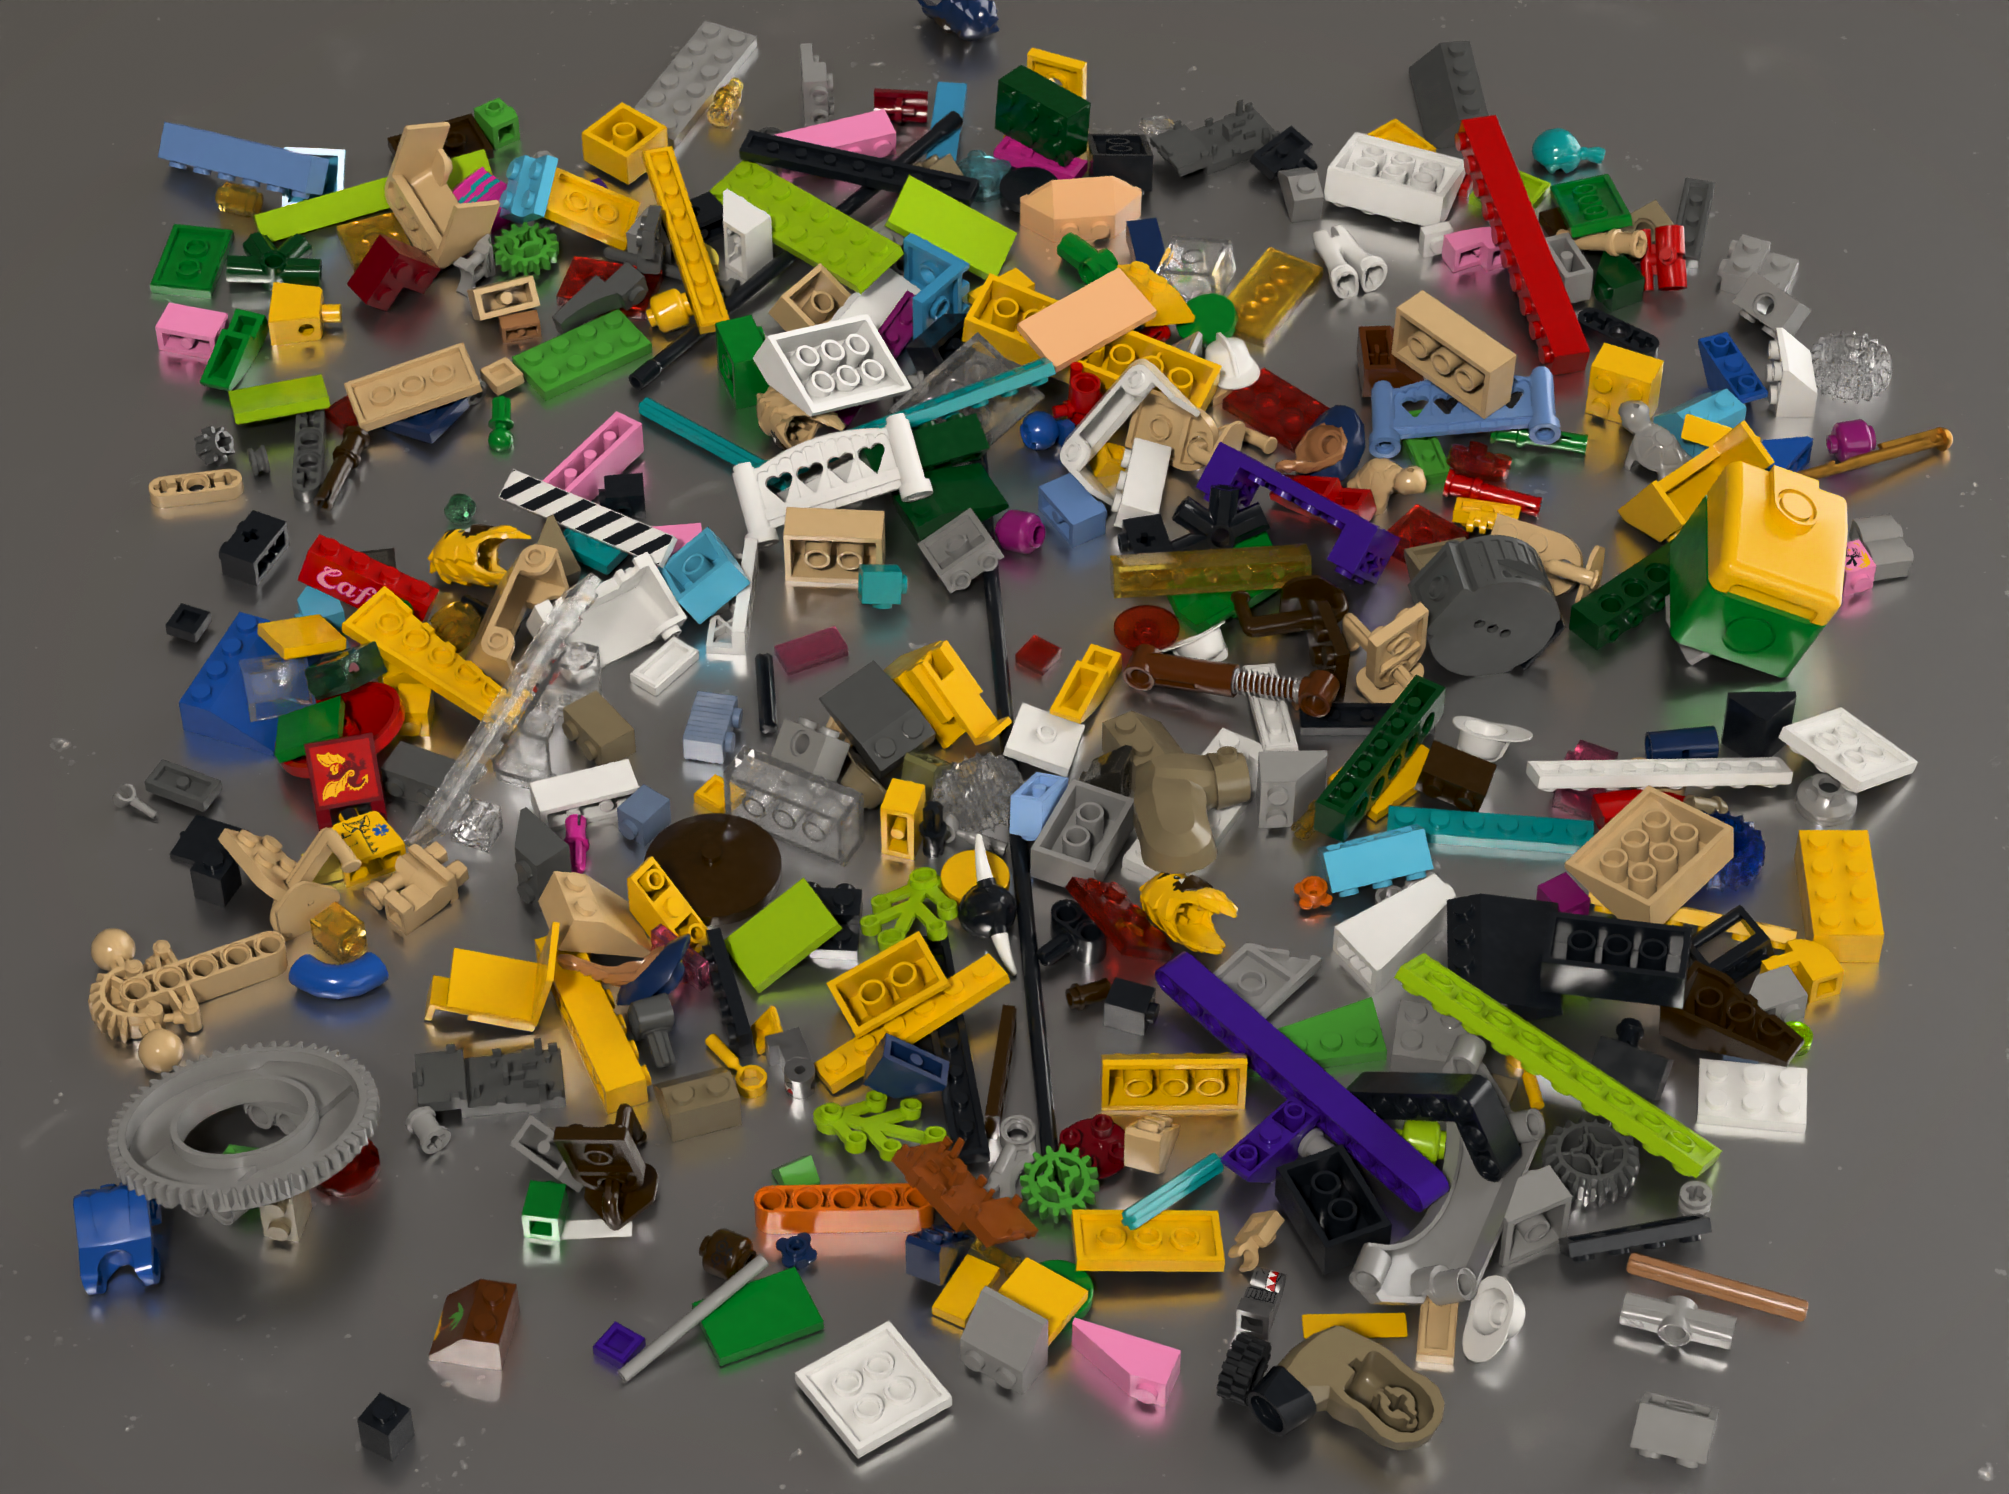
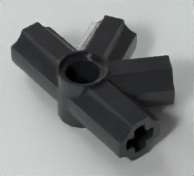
(1220, 514)

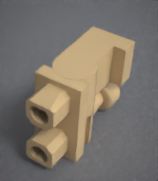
(426, 884)

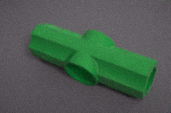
(1086, 259)

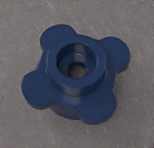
(799, 1258)

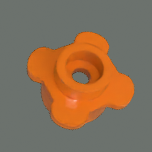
(1313, 893)

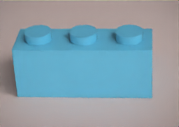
(1376, 860)

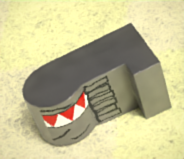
(795, 1061)
(1260, 1302)

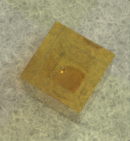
(338, 933)

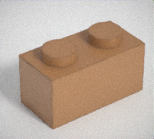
(519, 326)

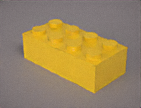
(1839, 893)

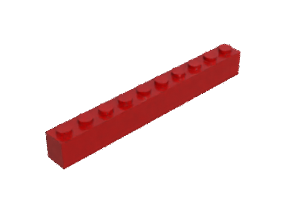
(1522, 245)

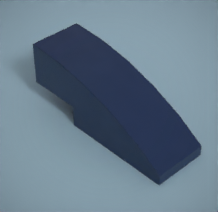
(1145, 241)

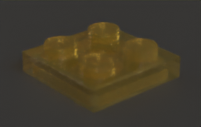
(360, 235)

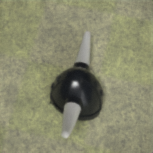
(989, 908)

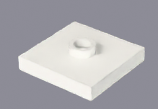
(1043, 740)

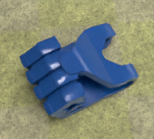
(115, 1232)

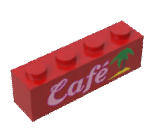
(357, 577)

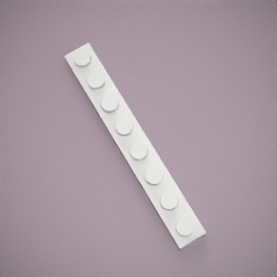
(1669, 773)

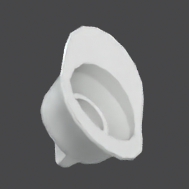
(1237, 365)
(1206, 645)
(1487, 739)
(1493, 1319)

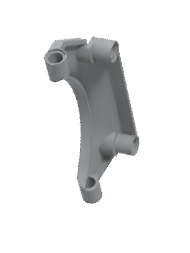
(1460, 1230)

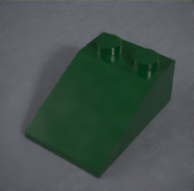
(953, 493)

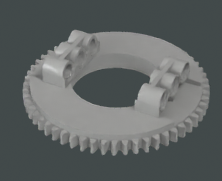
(309, 1093)

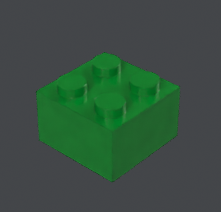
(736, 345)

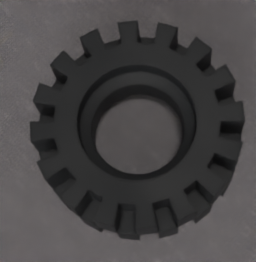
(1243, 1368)

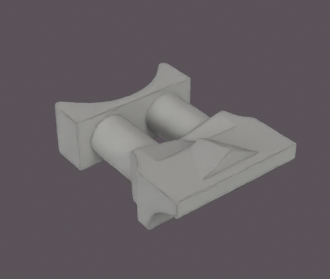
(476, 266)

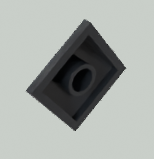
(1755, 722)

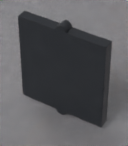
(197, 836)

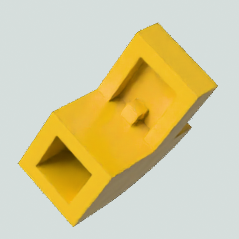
(1813, 967)

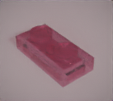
(695, 965)

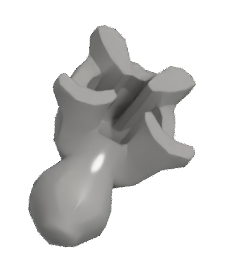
(1652, 444)

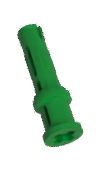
(1520, 437)

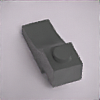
(597, 297)

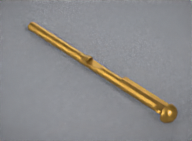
(1938, 437)

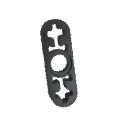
(1599, 325)

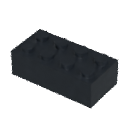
(1616, 959)

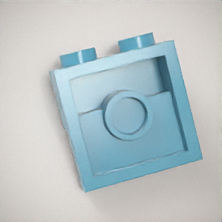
(527, 188)

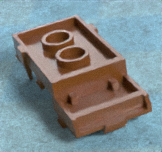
(961, 1197)

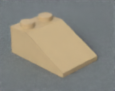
(810, 300)
(591, 917)

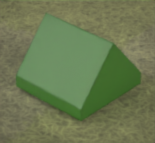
(797, 1172)

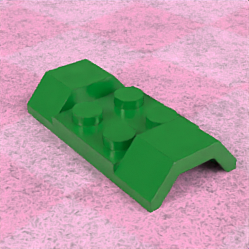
(1207, 609)

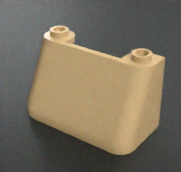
(529, 581)

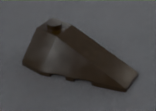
(1727, 1021)

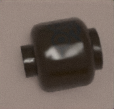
(725, 1253)

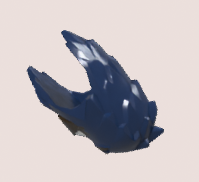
(966, 18)

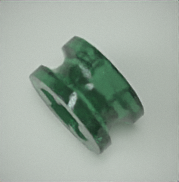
(460, 509)

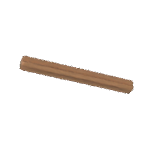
(1717, 1286)

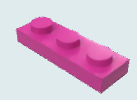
(1022, 156)

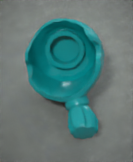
(1561, 150)

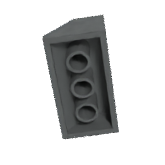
(1446, 91)

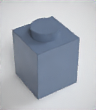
(643, 815)

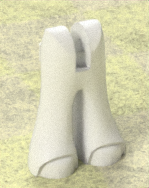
(1360, 266)

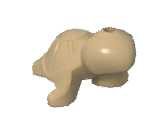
(1386, 478)

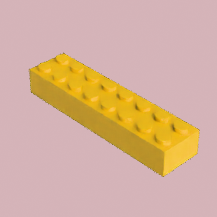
(1005, 304)

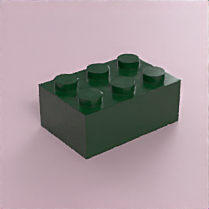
(1042, 115)

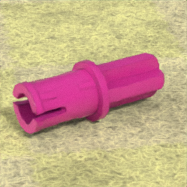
(577, 842)

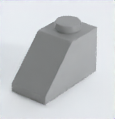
(1301, 193)

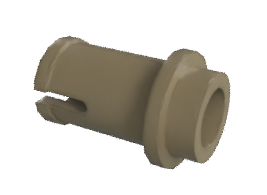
(1707, 804)

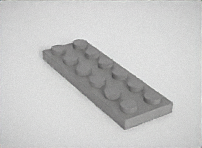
(694, 77)

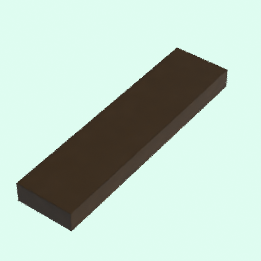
(1000, 1071)

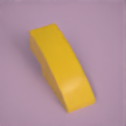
(1087, 684)

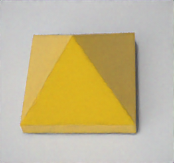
(765, 1025)

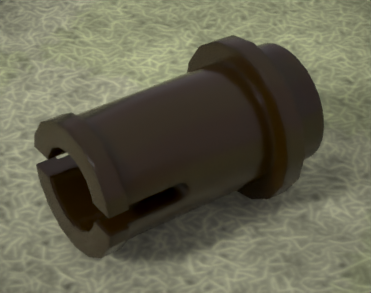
(1082, 995)

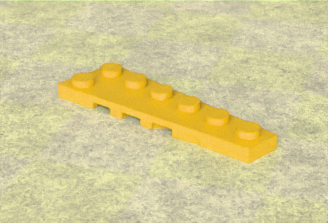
(420, 652)

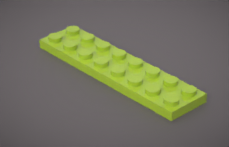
(812, 227)

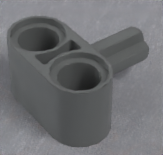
(652, 1020)

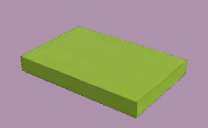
(279, 399)
(781, 935)

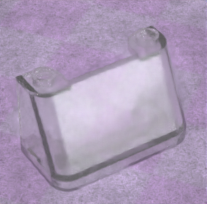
(526, 748)

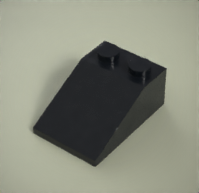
(1122, 157)

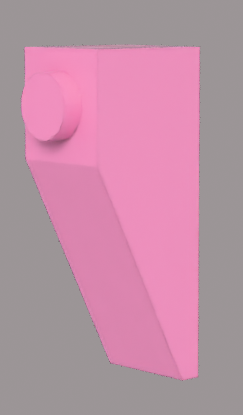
(1133, 1363)

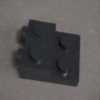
(846, 906)

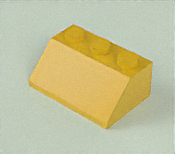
(888, 984)

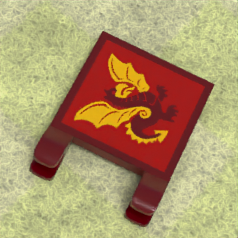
(344, 774)

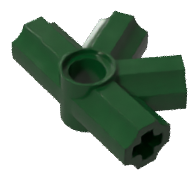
(268, 265)

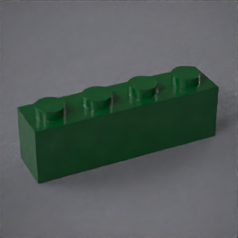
(941, 444)

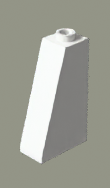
(1393, 931)

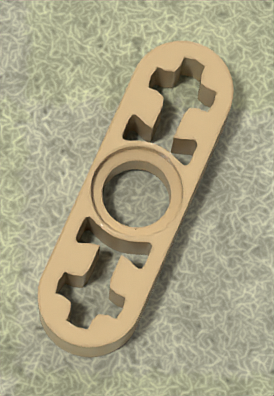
(172, 483)

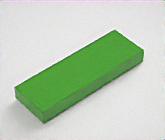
(1427, 455)

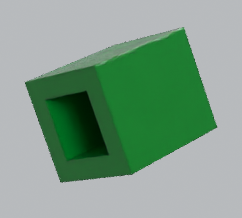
(545, 1210)

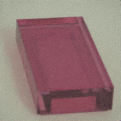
(811, 650)

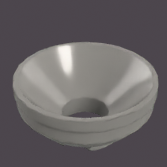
(1825, 807)

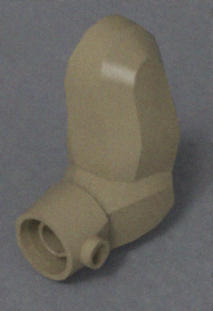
(1174, 804)

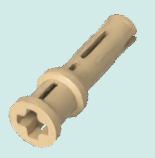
(1613, 242)

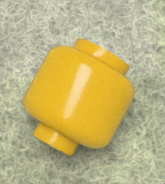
(669, 310)

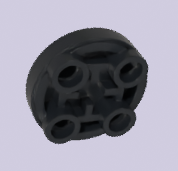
(1021, 182)

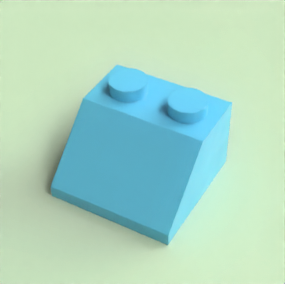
(1714, 406)

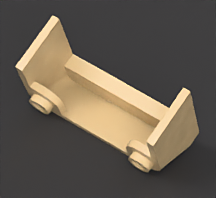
(425, 203)

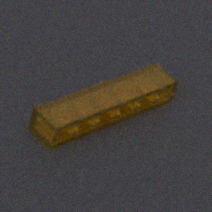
(1208, 570)

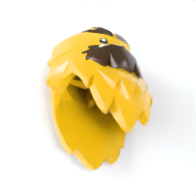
(472, 554)
(1184, 910)

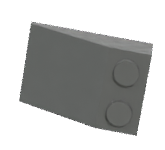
(878, 719)

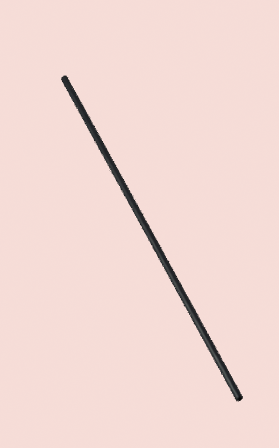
(1021, 869)

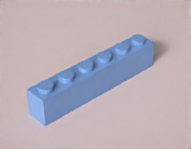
(244, 159)

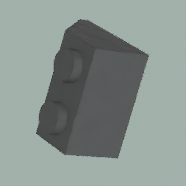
(537, 855)

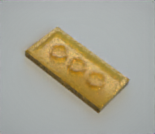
(1271, 294)

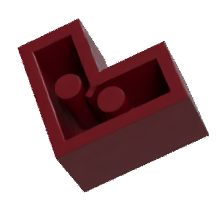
(388, 269)

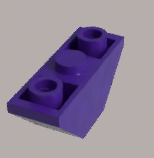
(1272, 1142)

